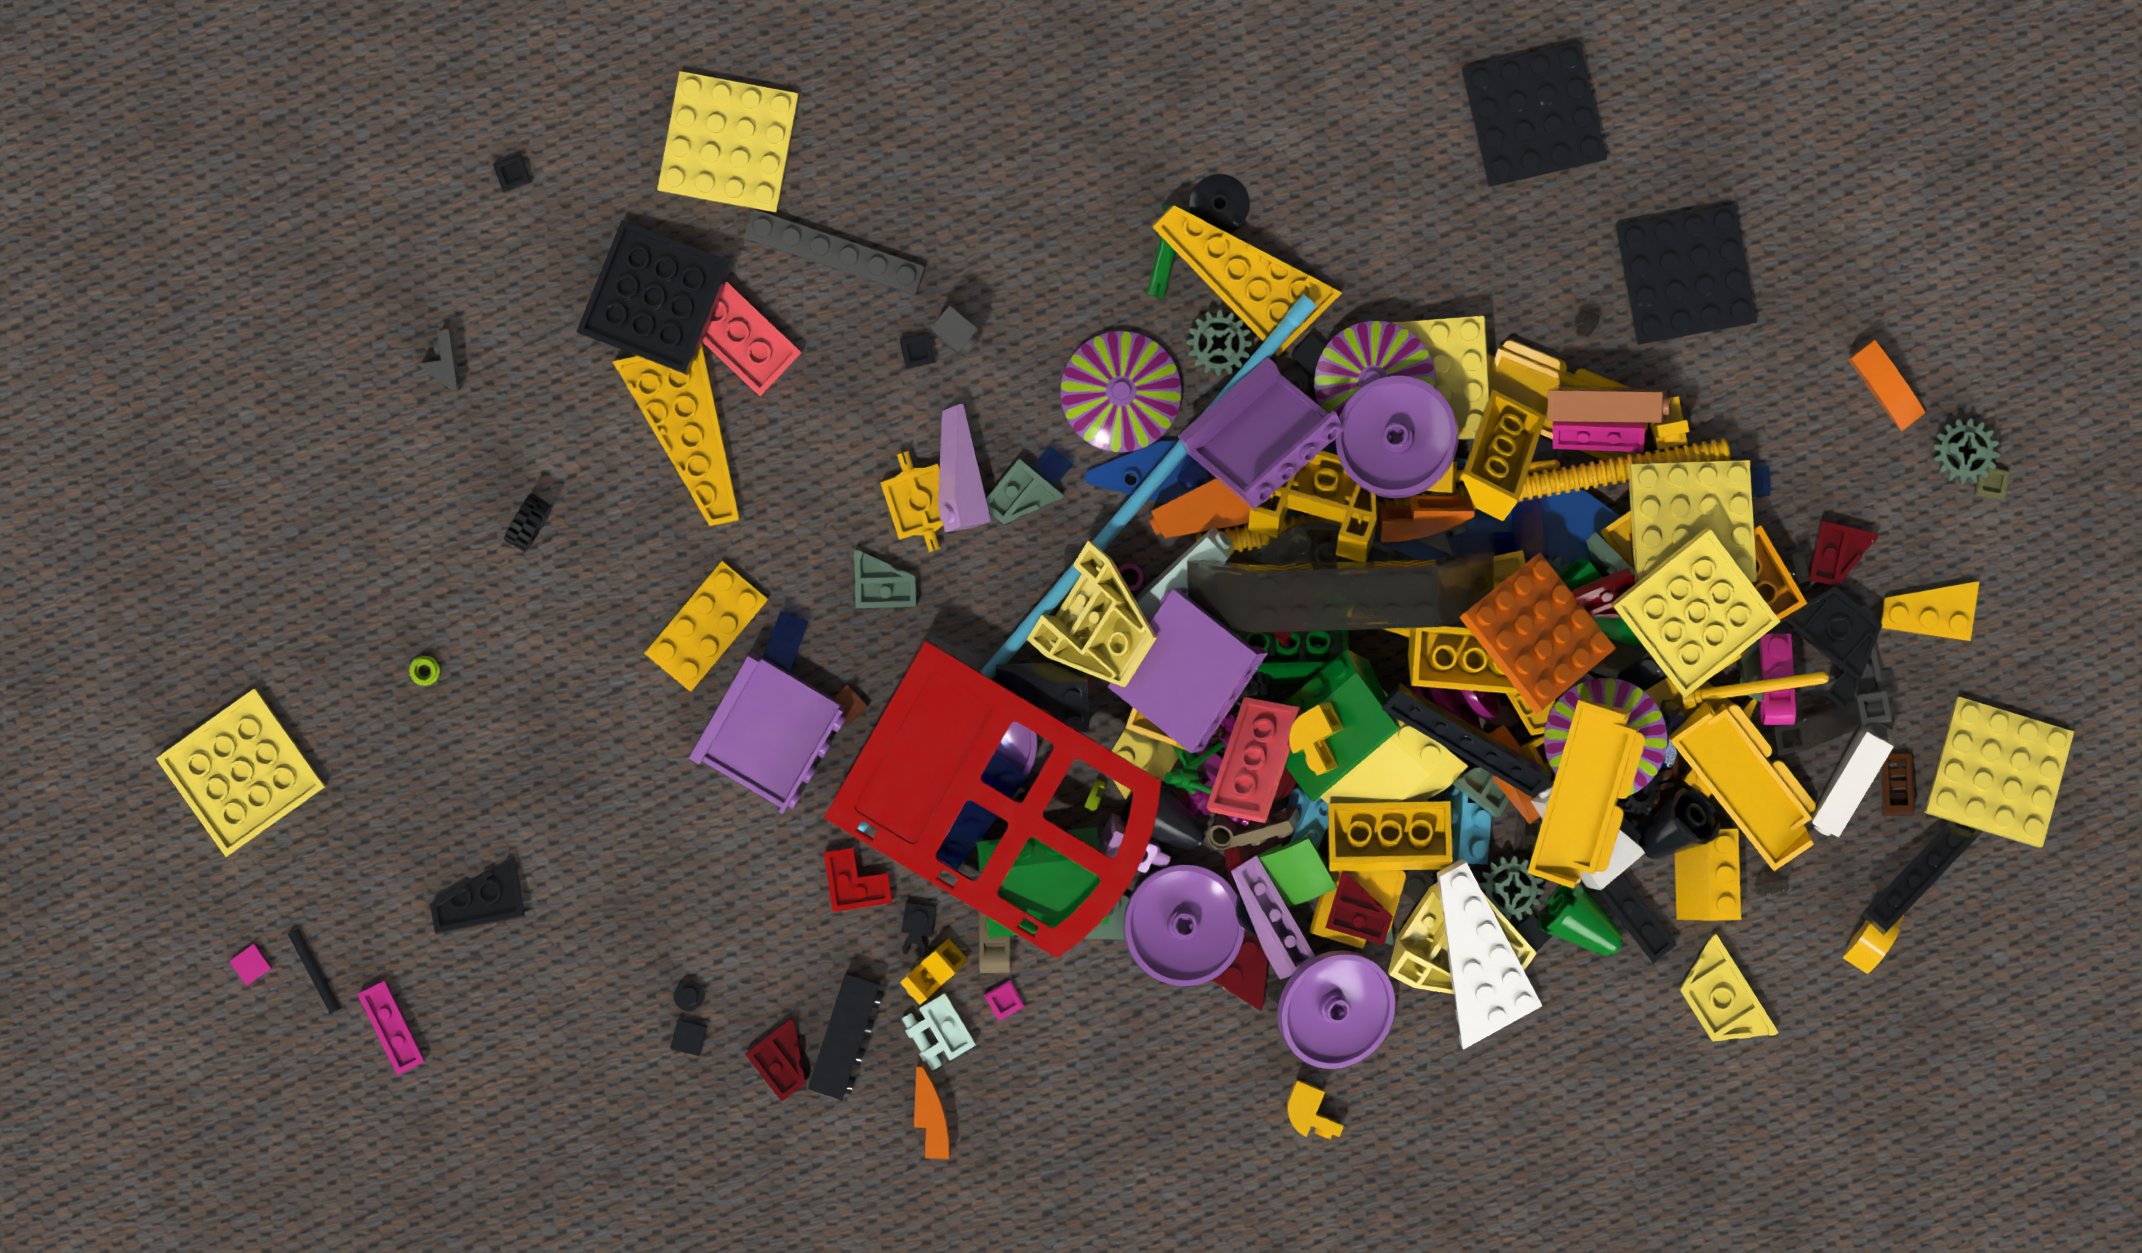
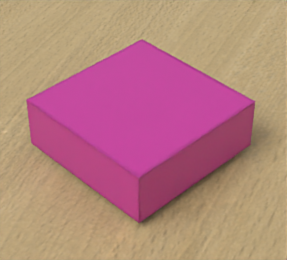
(250, 964)
(1004, 1000)

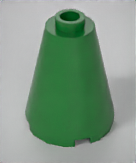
(1580, 921)

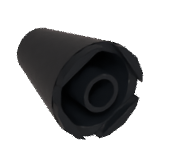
(1174, 821)
(1680, 825)

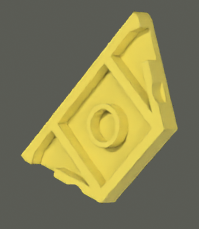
(1146, 753)
(1723, 997)

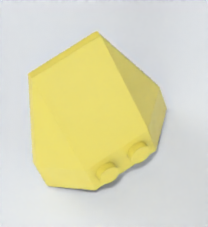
(1097, 624)
(1400, 770)
(1422, 946)

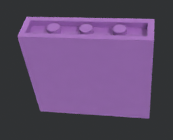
(1260, 434)
(1190, 672)
(769, 731)

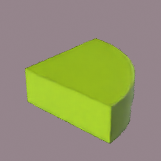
(1095, 795)

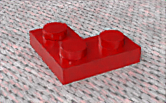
(849, 890)

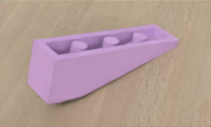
(960, 484)
(1271, 919)

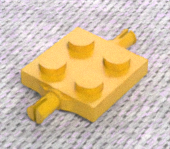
(914, 501)

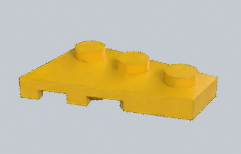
(1933, 612)

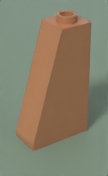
(1607, 404)

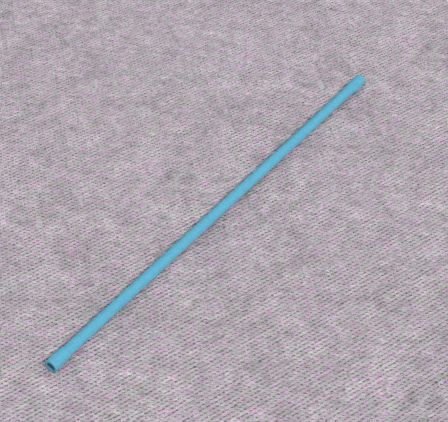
(1292, 320)

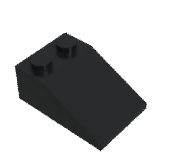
(1052, 687)

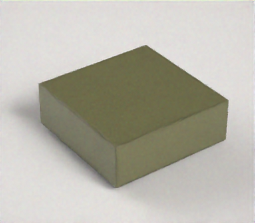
(1994, 485)

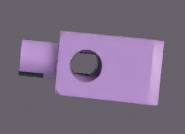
(1112, 838)

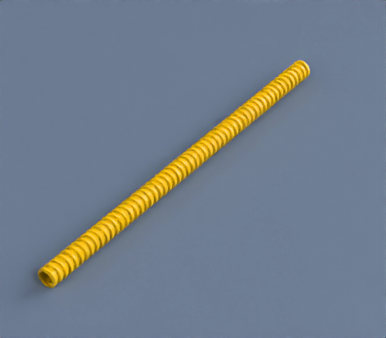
(1533, 486)

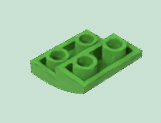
(1297, 871)

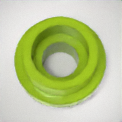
(415, 670)

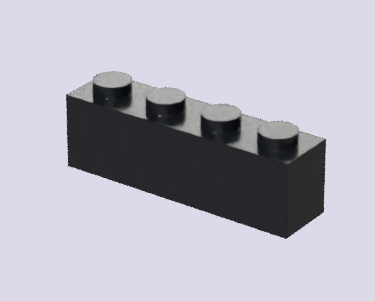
(844, 1036)

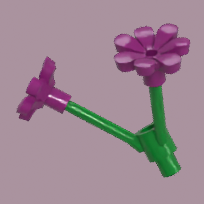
(1195, 788)

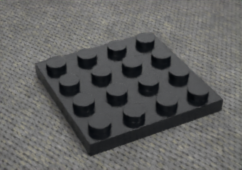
(1534, 114)
(1686, 274)
(654, 297)

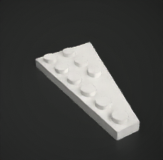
(1483, 967)

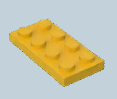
(706, 626)

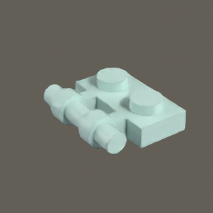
(947, 1028)

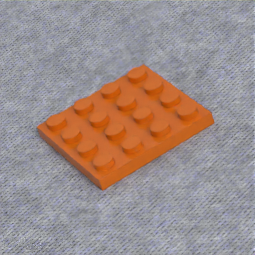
(1537, 633)

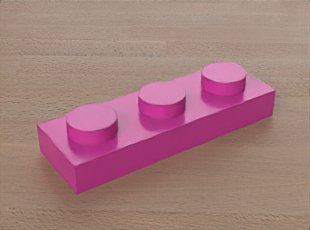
(1599, 436)
(391, 1027)

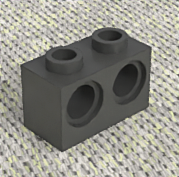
(956, 331)

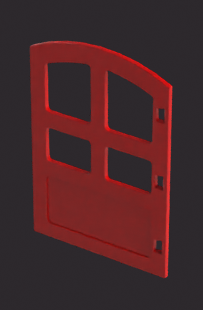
(931, 761)

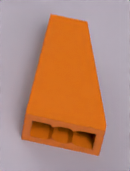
(1200, 511)

